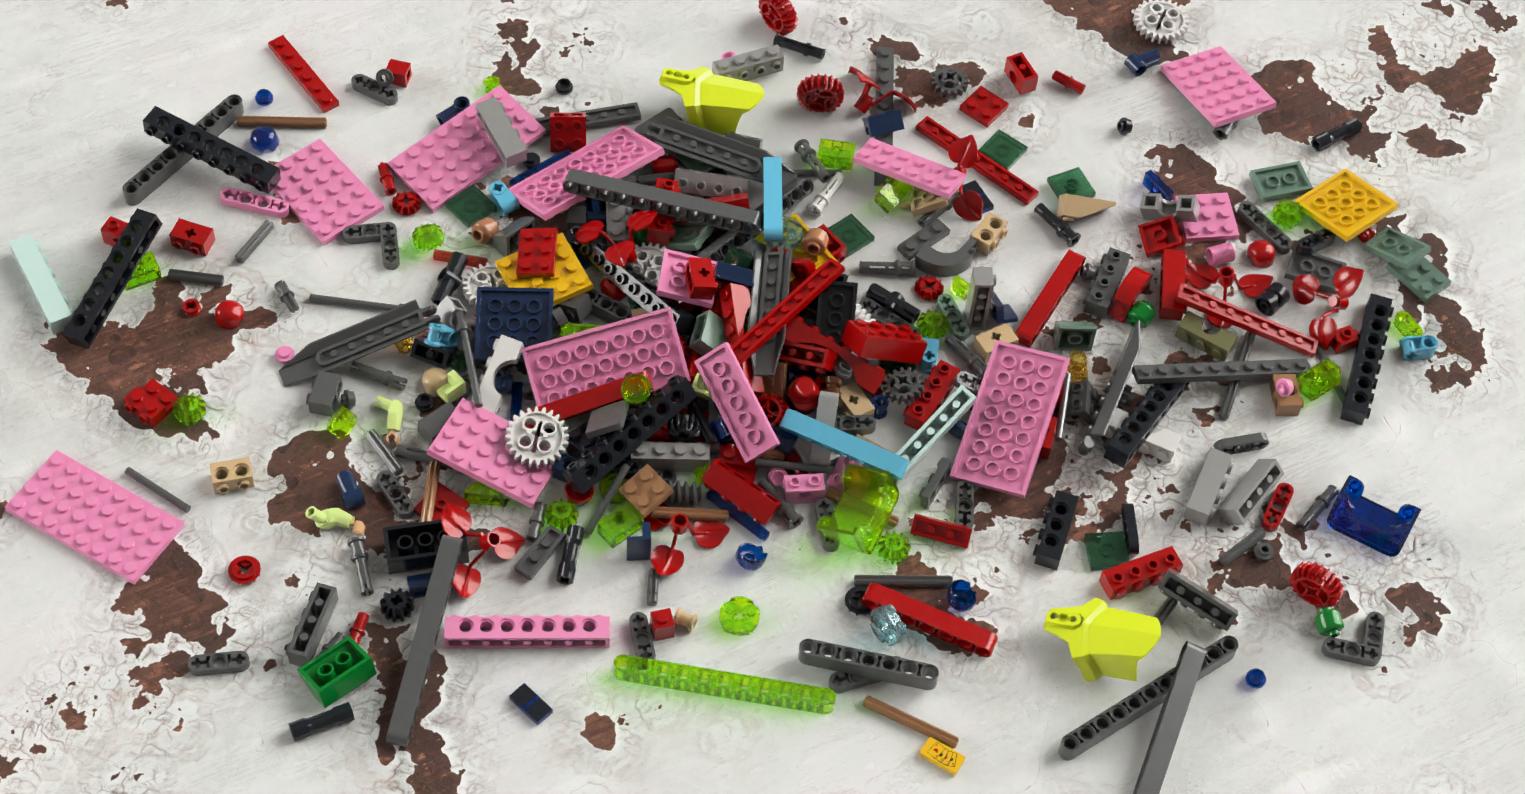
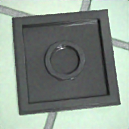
(607, 419)

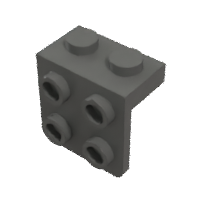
(1080, 401)

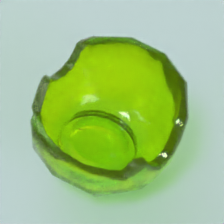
(636, 388)
(604, 486)

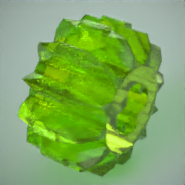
(1287, 213)
(428, 237)
(933, 324)
(189, 408)
(561, 514)
(893, 547)

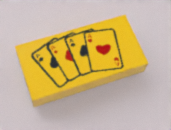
(942, 756)

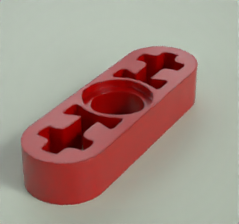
(1277, 500)

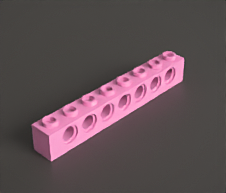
(536, 638)

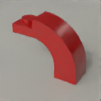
(1131, 287)

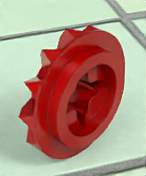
(400, 207)
(928, 294)
(245, 562)

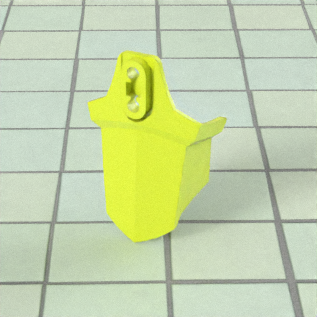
(712, 99)
(1104, 638)

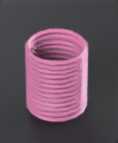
(1220, 254)

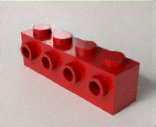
(661, 227)
(1171, 276)
(808, 357)
(936, 392)
(741, 492)
(1139, 573)

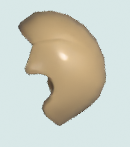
(434, 379)

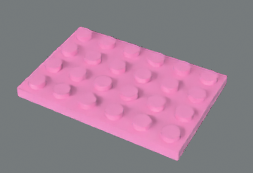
(1218, 86)
(324, 192)
(477, 447)

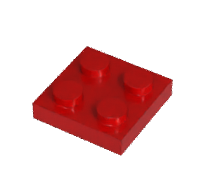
(984, 106)

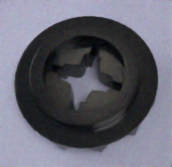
(852, 598)

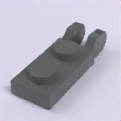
(935, 482)

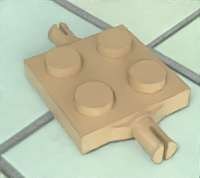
(923, 202)

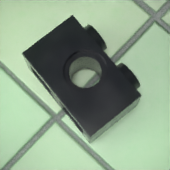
(436, 356)

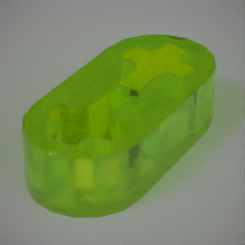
(1408, 326)

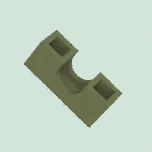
(1217, 345)

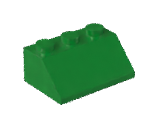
(337, 671)

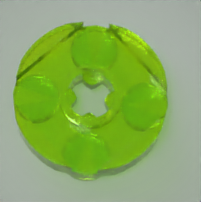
(739, 626)

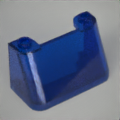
(1370, 521)

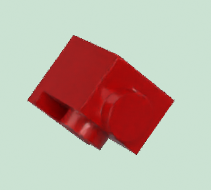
(1345, 339)

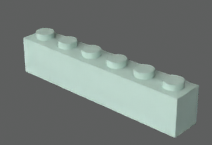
(41, 282)
(936, 427)

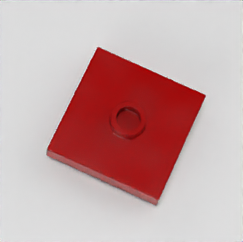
(443, 496)

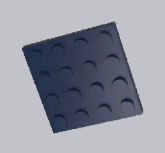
(513, 312)

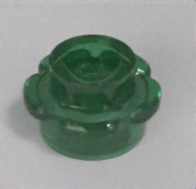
(458, 362)

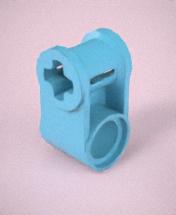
(503, 198)
(442, 336)
(1419, 347)
(930, 354)

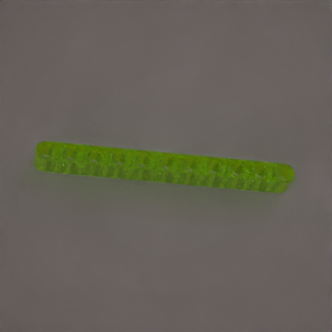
(731, 691)

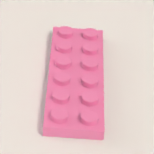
(909, 168)
(737, 402)

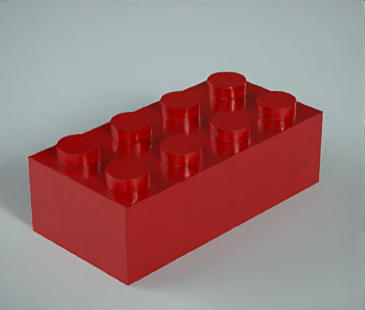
(883, 341)

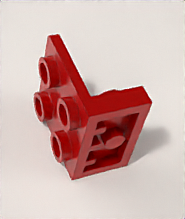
(567, 131)

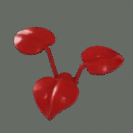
(865, 100)
(965, 153)
(623, 251)
(1203, 275)
(1304, 289)
(502, 540)
(669, 560)

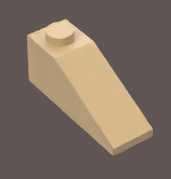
(1074, 206)

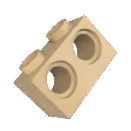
(989, 233)
(231, 472)

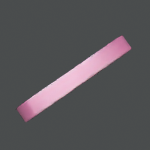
(256, 199)

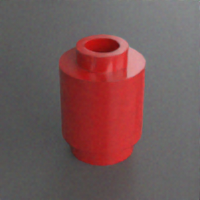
(664, 164)

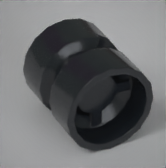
(1272, 299)

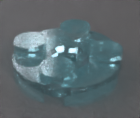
(794, 236)
(887, 625)

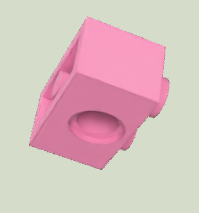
(803, 488)

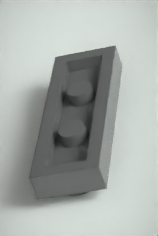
(928, 235)
(540, 552)

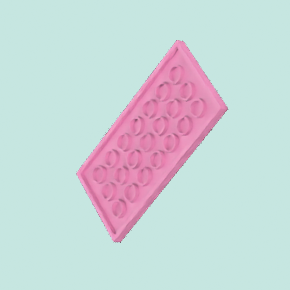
(459, 152)
(610, 156)
(605, 355)
(1010, 418)
(95, 516)

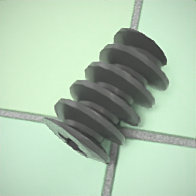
(685, 493)

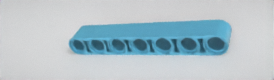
(773, 199)
(843, 443)

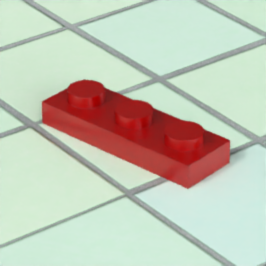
(941, 531)

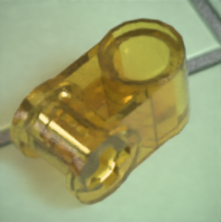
(1078, 370)

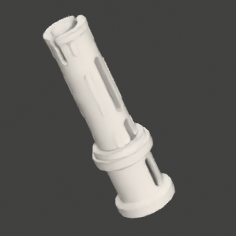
(823, 198)

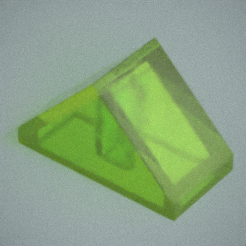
(483, 495)

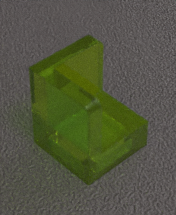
(341, 422)

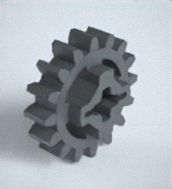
(949, 81)
(904, 386)

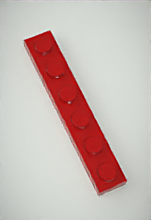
(303, 74)

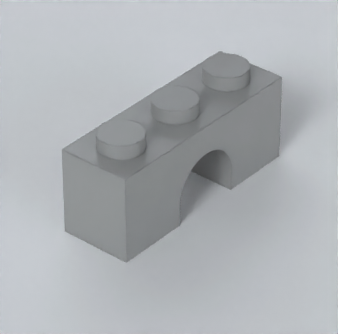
(1183, 209)
(447, 311)

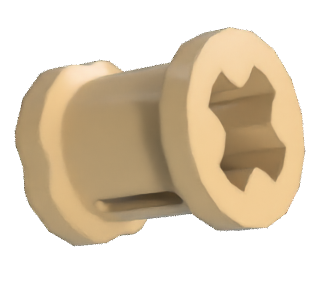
(685, 620)

